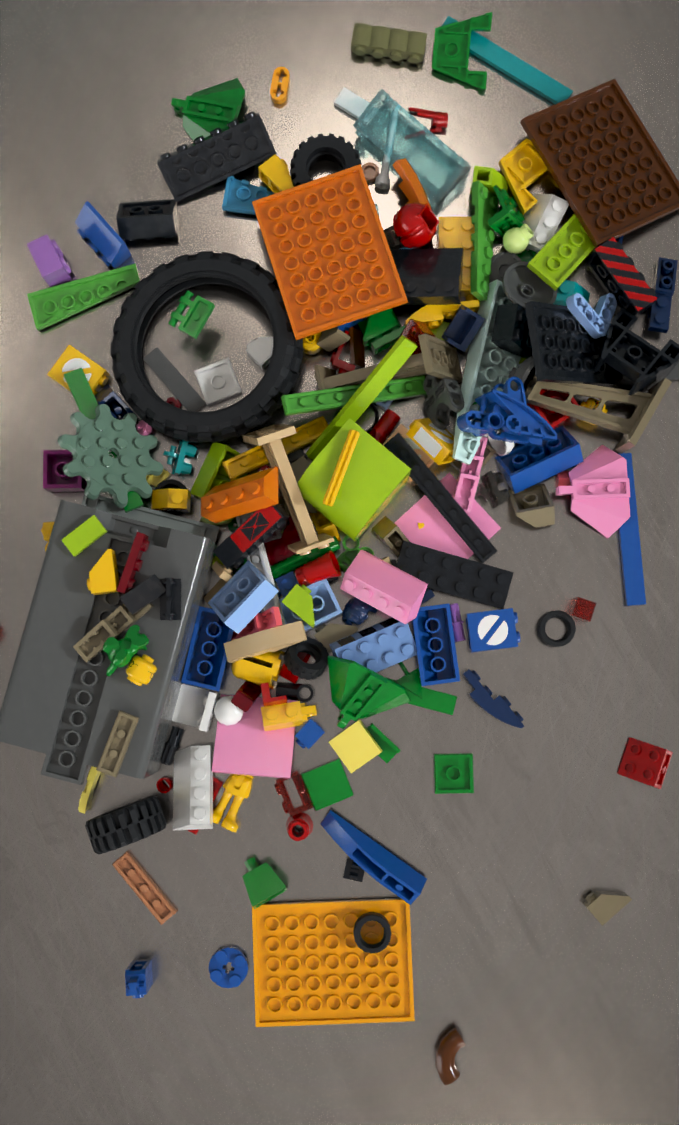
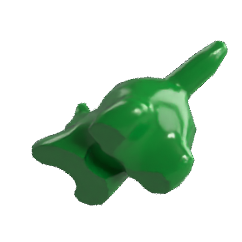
(121, 651)

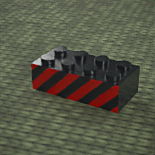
(621, 278)

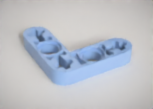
(596, 324)

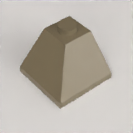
(534, 506)

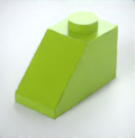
(301, 603)

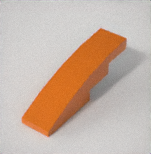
(410, 185)

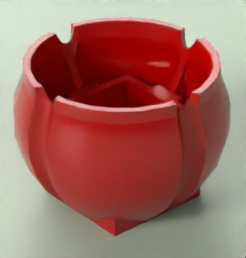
(415, 224)

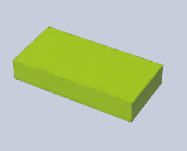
(84, 535)

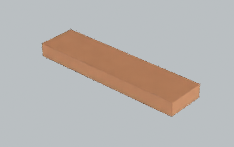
(144, 887)

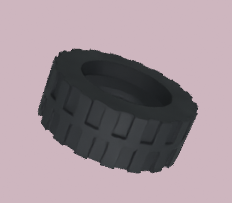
(303, 669)

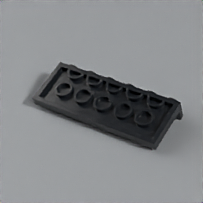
(216, 156)

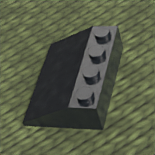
(430, 275)

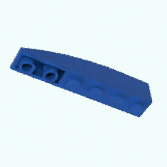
(375, 859)

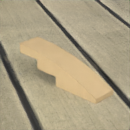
(265, 641)

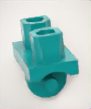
(184, 449)

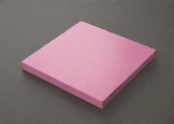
(437, 531)
(251, 749)

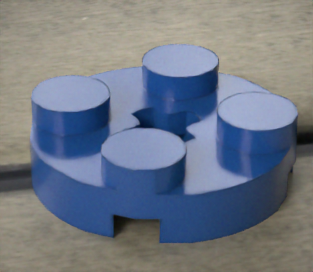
(238, 961)

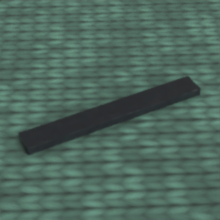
(442, 499)

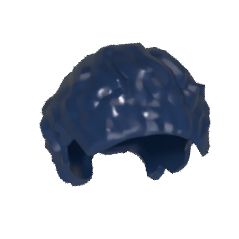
(356, 611)

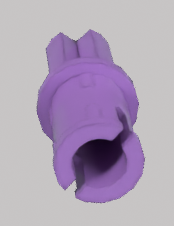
(457, 623)

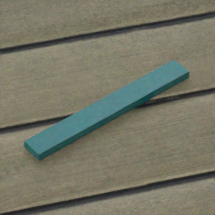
(516, 68)

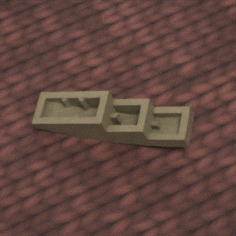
(112, 626)

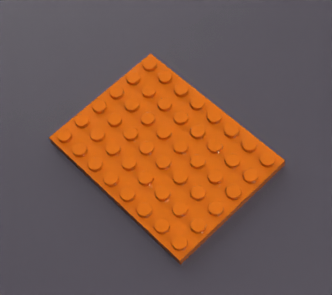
(329, 252)

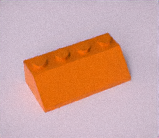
(241, 496)

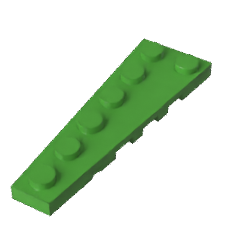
(70, 298)

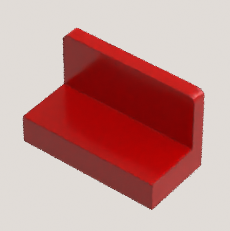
(267, 700)

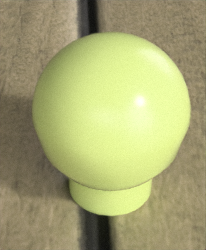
(517, 239)

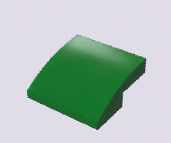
(327, 784)

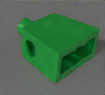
(261, 883)

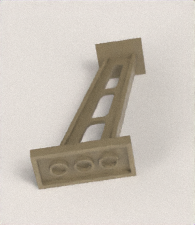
(436, 359)
(632, 428)

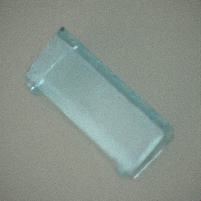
(404, 137)

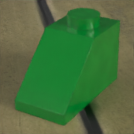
(379, 325)

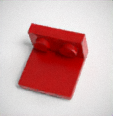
(645, 763)

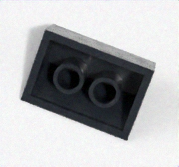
(147, 219)

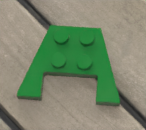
(453, 49)

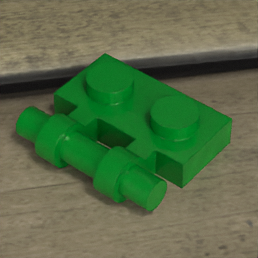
(195, 318)

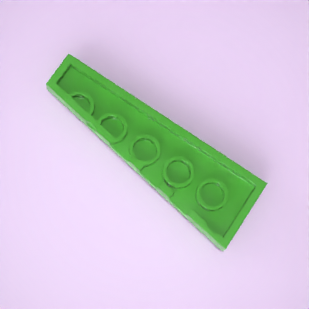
(482, 239)

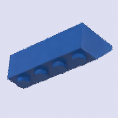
(532, 464)
(435, 645)
(206, 652)

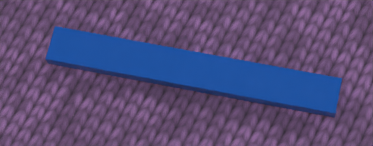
(630, 548)

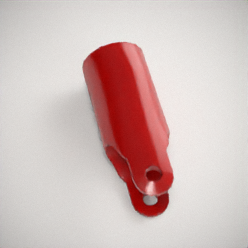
(385, 426)

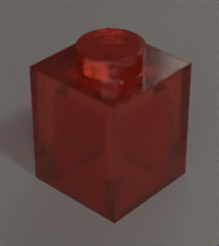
(582, 609)

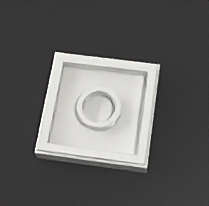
(218, 382)

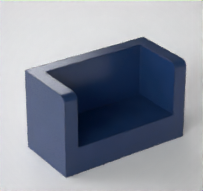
(463, 328)

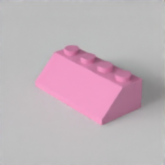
(384, 587)

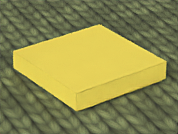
(355, 746)

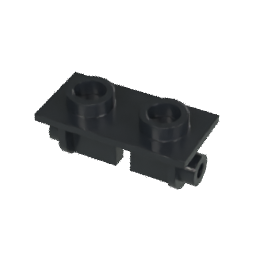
(171, 601)

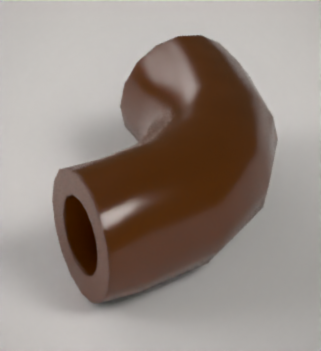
(446, 1054)

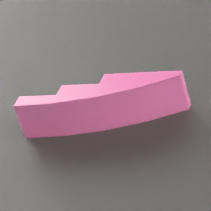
(469, 478)

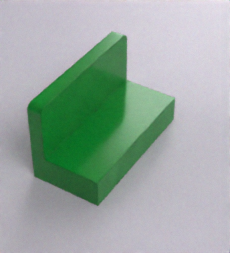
(388, 747)

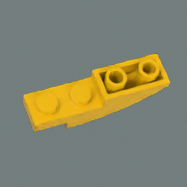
(434, 314)

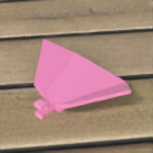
(600, 491)

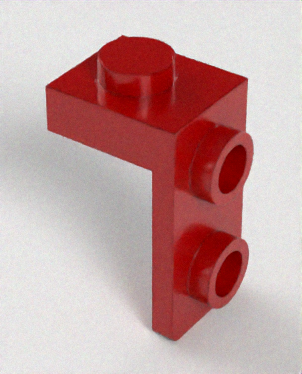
(339, 365)

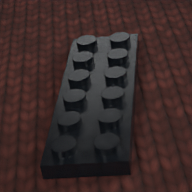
(455, 574)

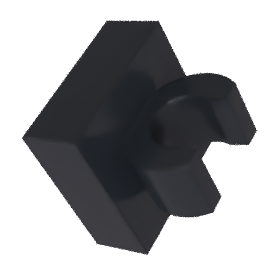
(353, 871)

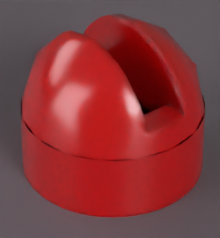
(162, 786)

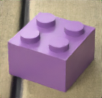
(50, 260)

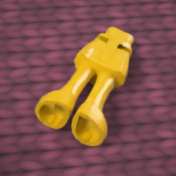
(234, 785)

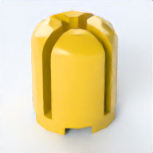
(259, 668)

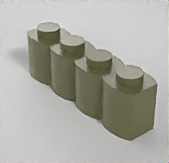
(388, 42)

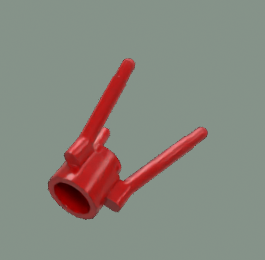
(438, 119)

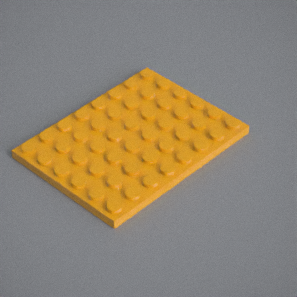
(316, 972)

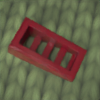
(246, 695)

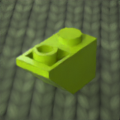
(489, 178)

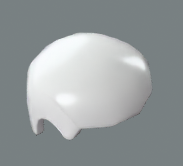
(227, 712)

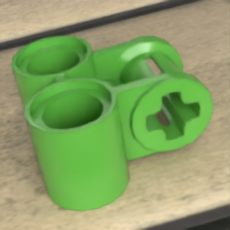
(350, 554)

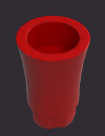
(318, 569)
(300, 819)

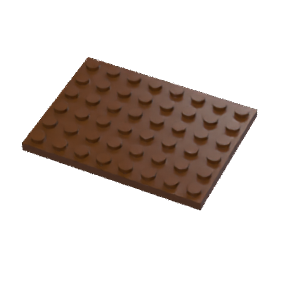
(604, 162)

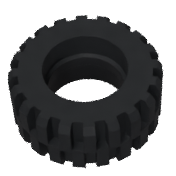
(321, 149)
(126, 825)

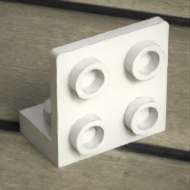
(195, 707)

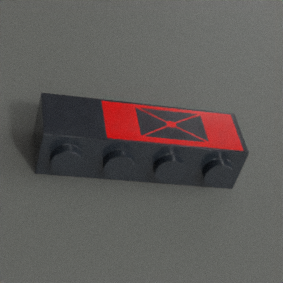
(250, 535)

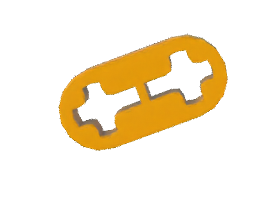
(284, 86)

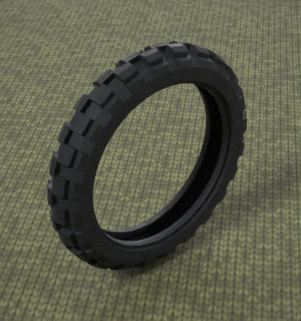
(139, 310)

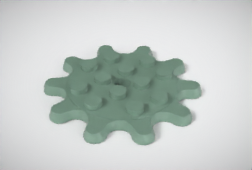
(100, 470)

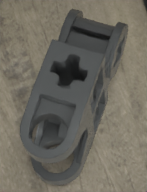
(442, 398)

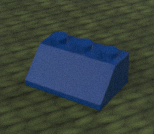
(101, 236)

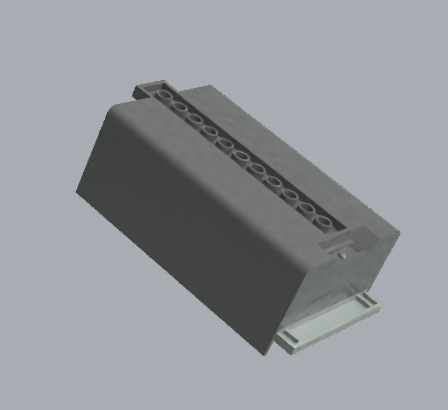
(70, 705)

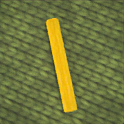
(341, 468)

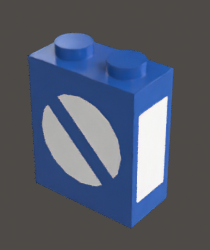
(492, 630)

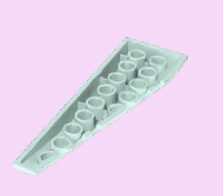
(484, 368)

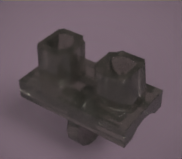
(490, 490)

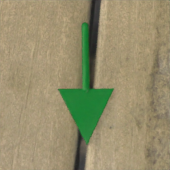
(411, 681)

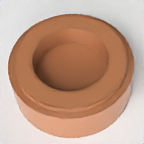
(370, 171)

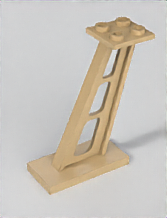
(271, 441)

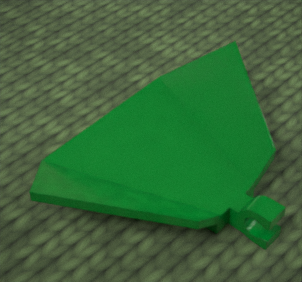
(210, 108)
(361, 691)

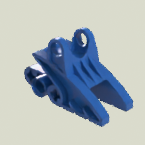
(508, 413)

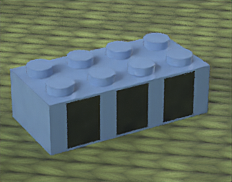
(377, 645)

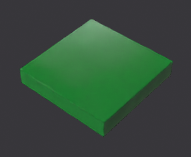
(453, 773)

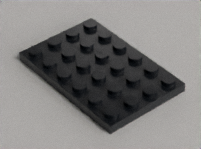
(563, 347)

